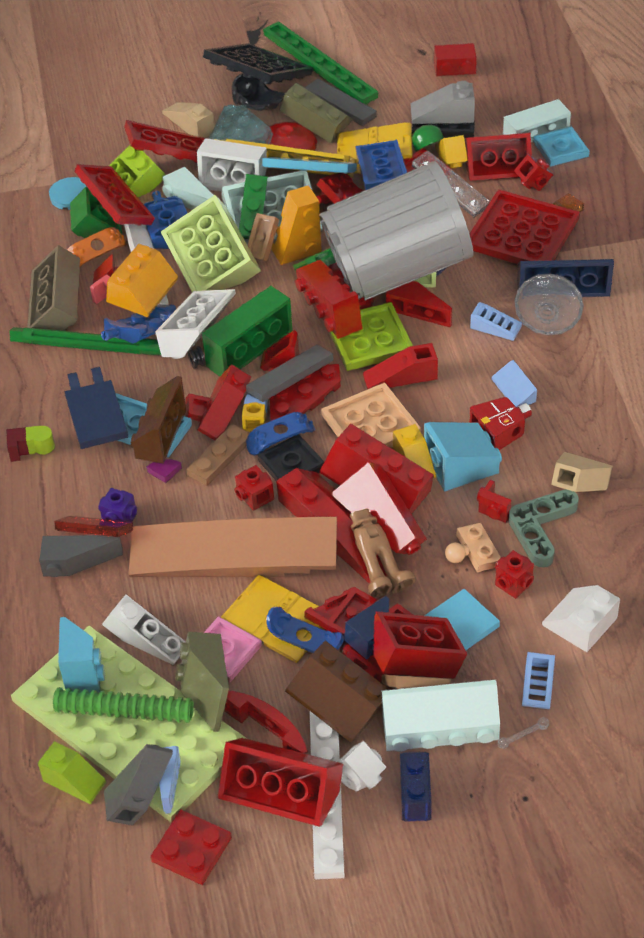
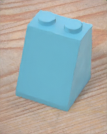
(460, 453)

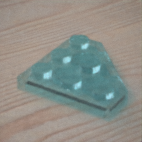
(241, 124)

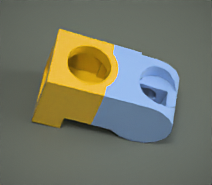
(253, 413)

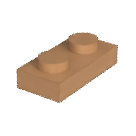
(262, 236)

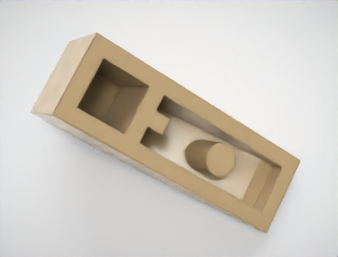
(192, 118)

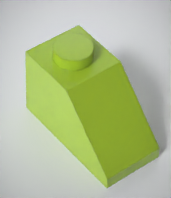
(70, 773)

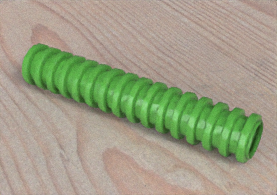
(123, 705)

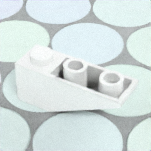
(143, 630)

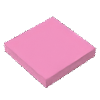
(237, 645)

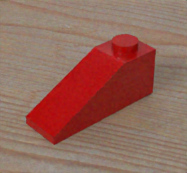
(420, 303)
(223, 402)

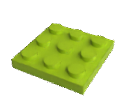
(377, 341)

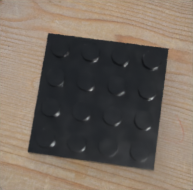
(257, 63)

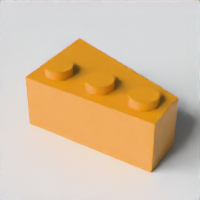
(300, 227)

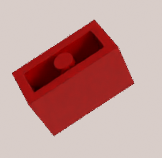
(455, 59)

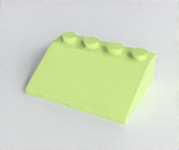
(210, 248)

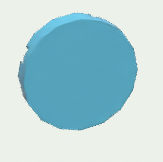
(65, 191)

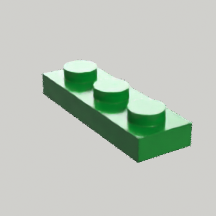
(252, 202)

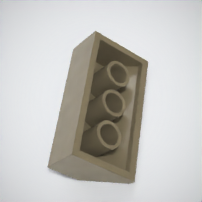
(54, 291)

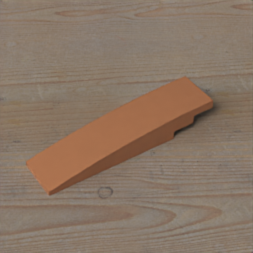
(234, 547)

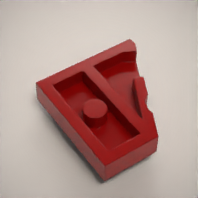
(339, 610)

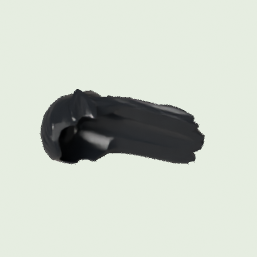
(254, 94)

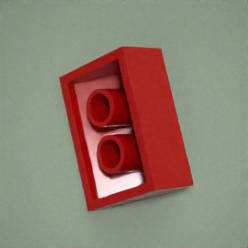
(496, 155)
(417, 646)

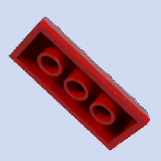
(357, 448)
(279, 780)

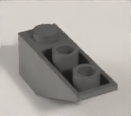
(135, 786)

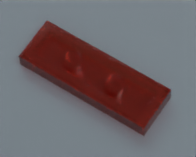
(93, 526)

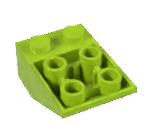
(138, 171)

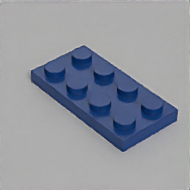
(380, 162)

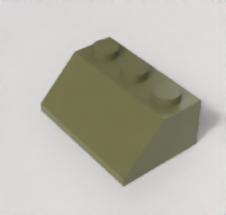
(314, 113)

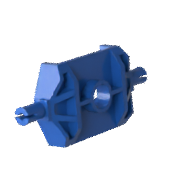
(161, 208)
(137, 326)

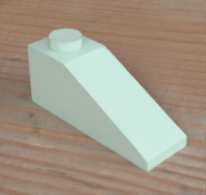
(186, 187)

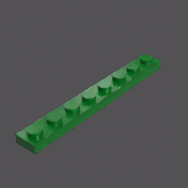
(321, 63)

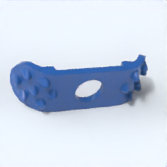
(265, 436)
(285, 628)

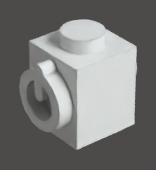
(361, 767)

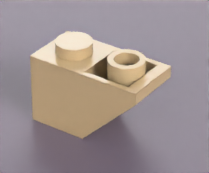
(581, 473)

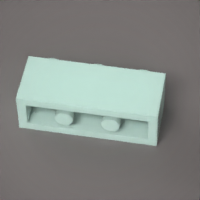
(538, 120)

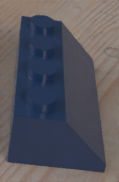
(590, 277)

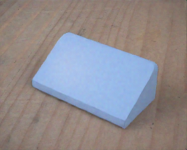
(515, 384)

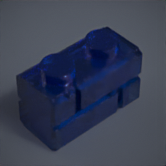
(415, 786)

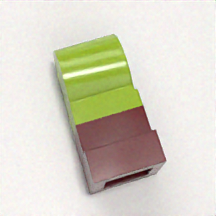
(29, 441)

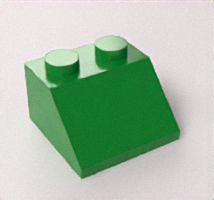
(89, 216)

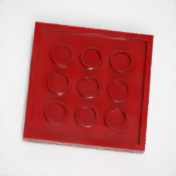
(522, 228)

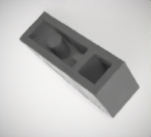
(76, 553)

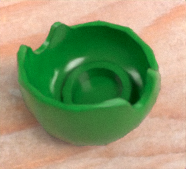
(426, 136)

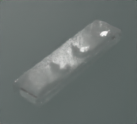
(466, 195)

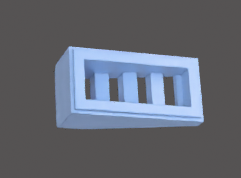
(487, 319)
(543, 661)
(169, 780)

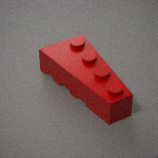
(330, 298)

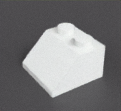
(583, 615)

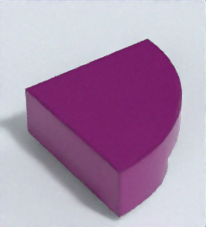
(164, 471)

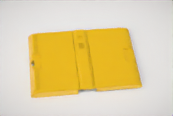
(401, 132)
(251, 611)

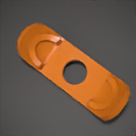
(109, 237)

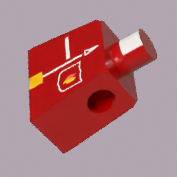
(501, 420)

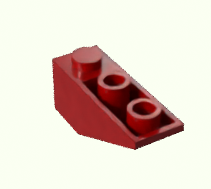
(407, 367)

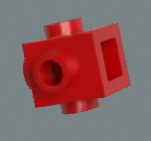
(533, 172)
(254, 487)
(514, 573)

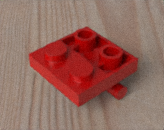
(336, 188)

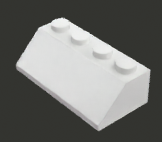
(190, 320)

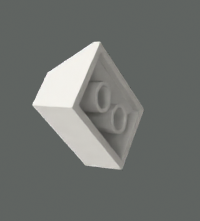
(228, 163)

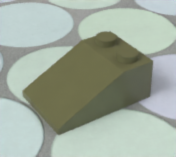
(204, 675)

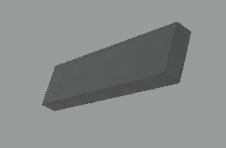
(357, 110)
(289, 373)

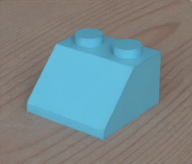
(79, 658)

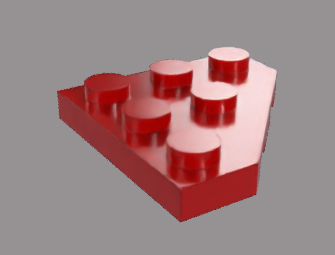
(305, 393)

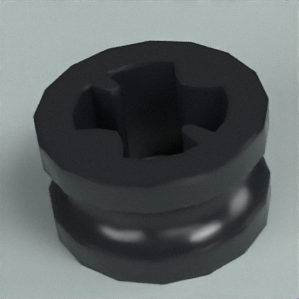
(196, 357)

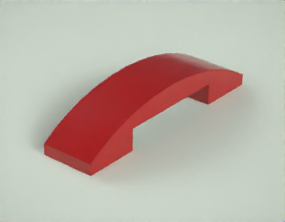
(242, 706)

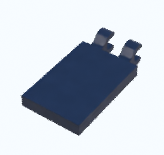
(95, 411)

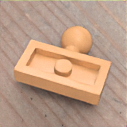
(476, 545)

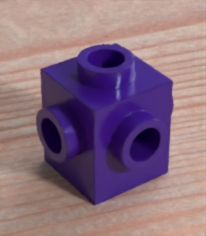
(118, 506)

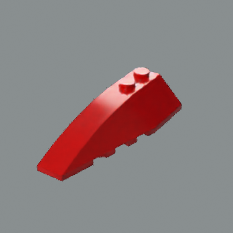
(310, 495)

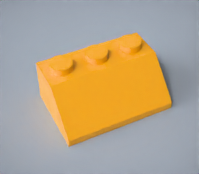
(141, 281)

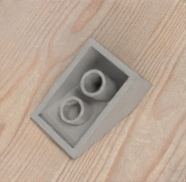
(447, 105)

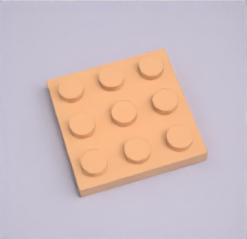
(372, 411)

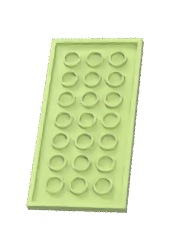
(115, 741)

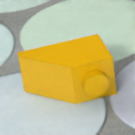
(452, 151)
(412, 445)

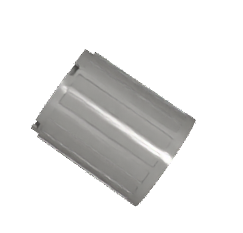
(397, 231)

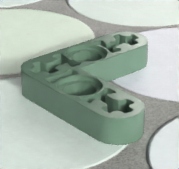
(533, 520)

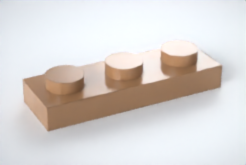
(218, 455)

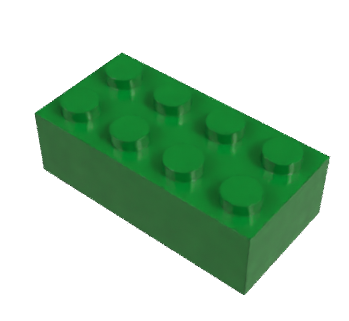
(247, 331)

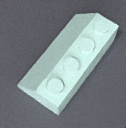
(440, 715)

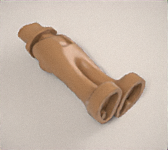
(371, 542)

